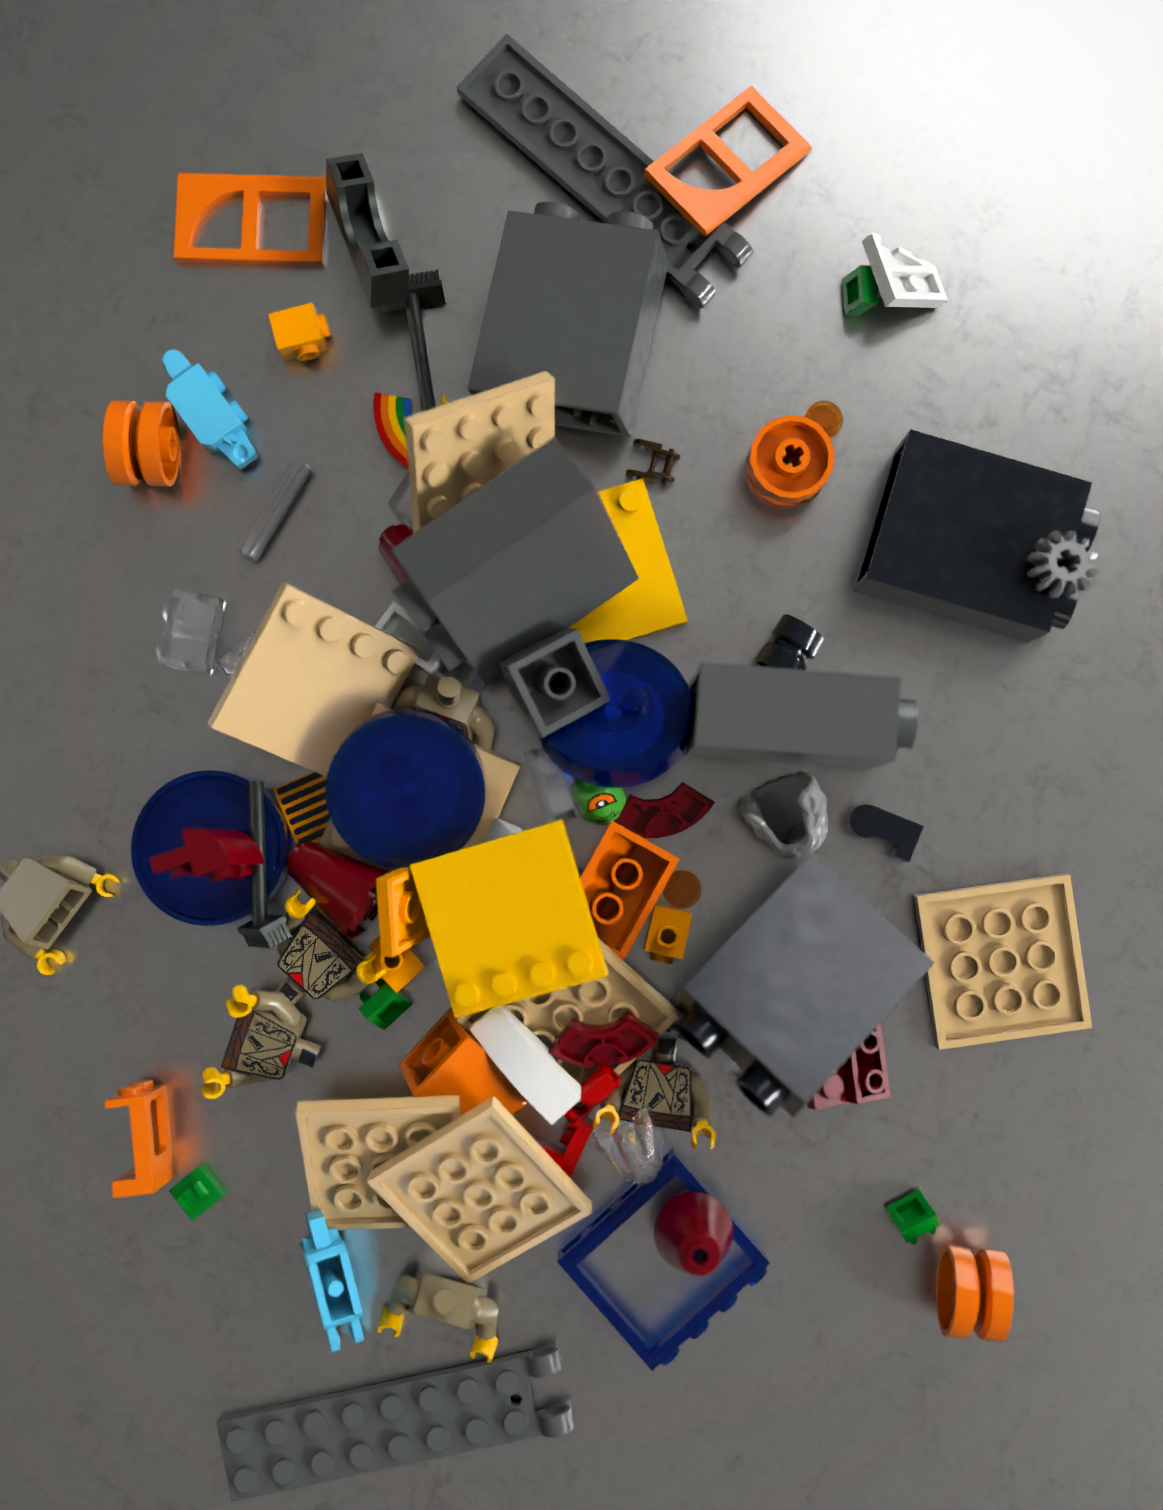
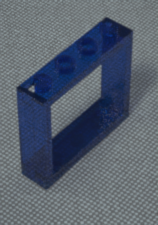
(695, 1321)

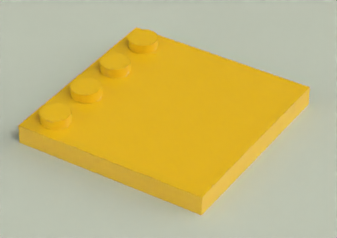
(653, 599)
(509, 919)

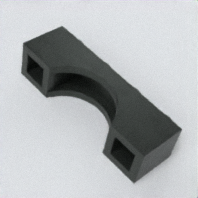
(375, 258)

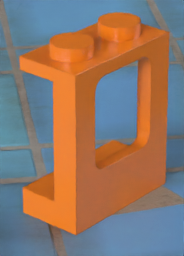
(151, 1168)

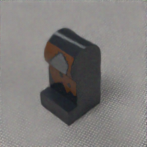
(886, 827)

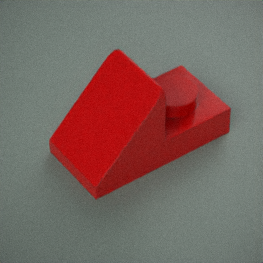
(574, 1143)

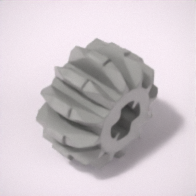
(1063, 550)

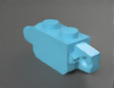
(206, 411)
(331, 1279)

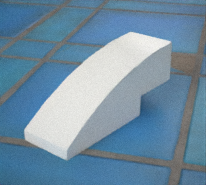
(399, 624)
(526, 1063)

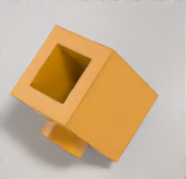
(300, 332)
(667, 933)
(400, 968)

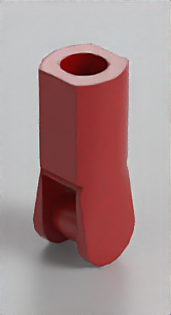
(593, 1092)

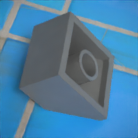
(554, 681)

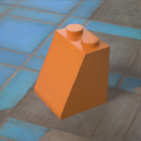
(454, 1064)

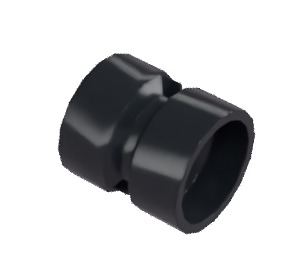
(792, 645)

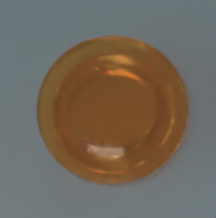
(827, 416)
(682, 889)

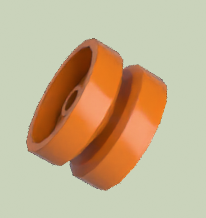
(795, 441)
(141, 443)
(974, 1293)

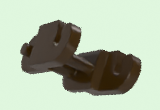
(657, 451)

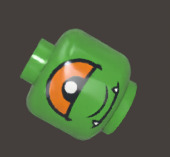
(600, 803)

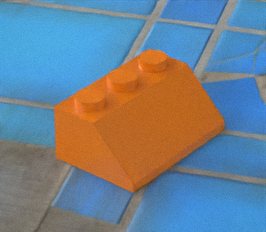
(624, 885)

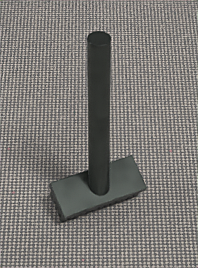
(423, 290)
(263, 929)

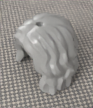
(788, 814)

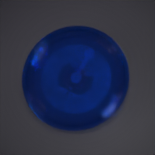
(636, 731)
(406, 788)
(212, 802)

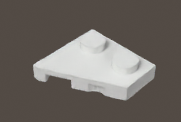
(902, 277)

